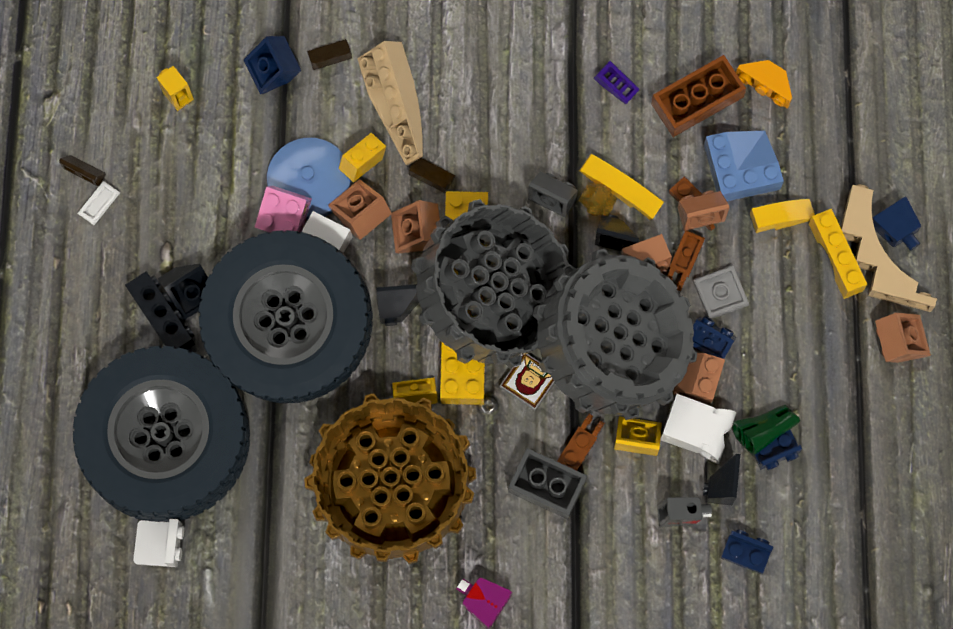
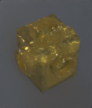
(598, 199)

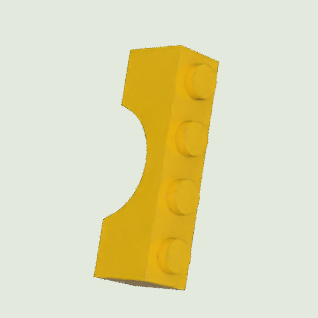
(845, 267)

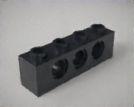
(139, 289)

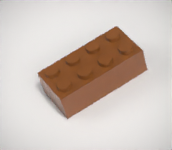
(698, 96)

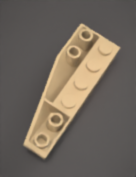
(394, 96)

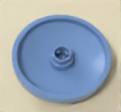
(310, 170)

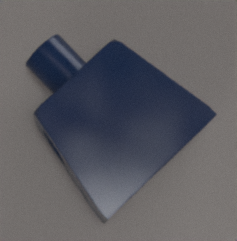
(898, 224)

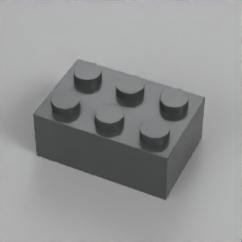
(547, 483)

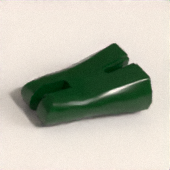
(761, 430)

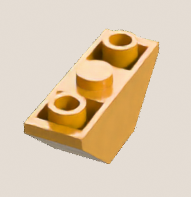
(767, 80)

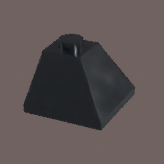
(614, 233)
(185, 288)
(396, 303)
(723, 483)

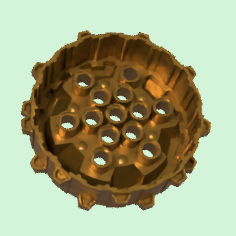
(438, 499)

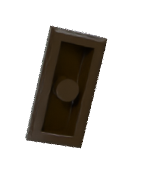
(329, 54)
(82, 170)
(431, 175)

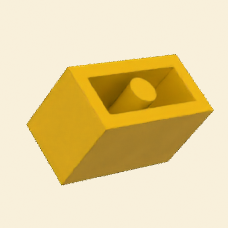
(175, 88)
(362, 157)

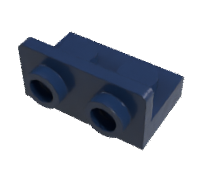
(711, 338)
(780, 449)
(747, 551)

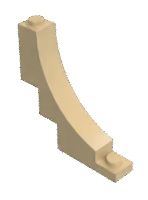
(888, 280)

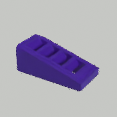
(615, 72)

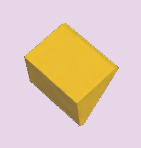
(638, 436)

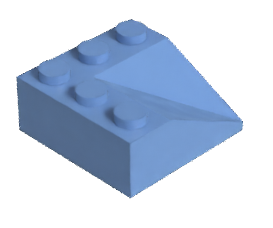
(743, 164)

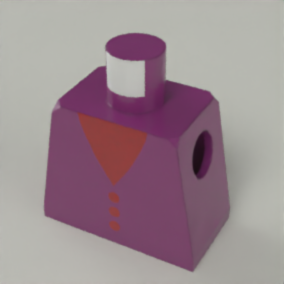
(484, 600)

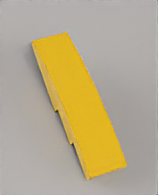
(622, 186)

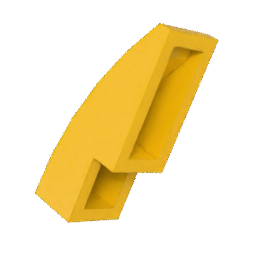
(781, 214)

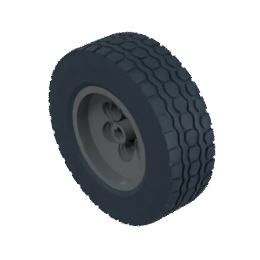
(239, 300)
(115, 417)

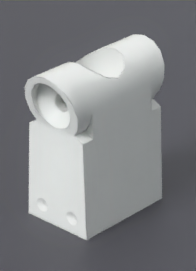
(328, 230)
(697, 427)

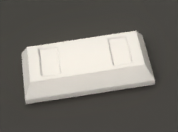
(98, 203)

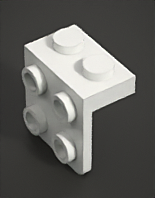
(158, 543)

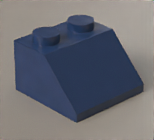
(272, 63)

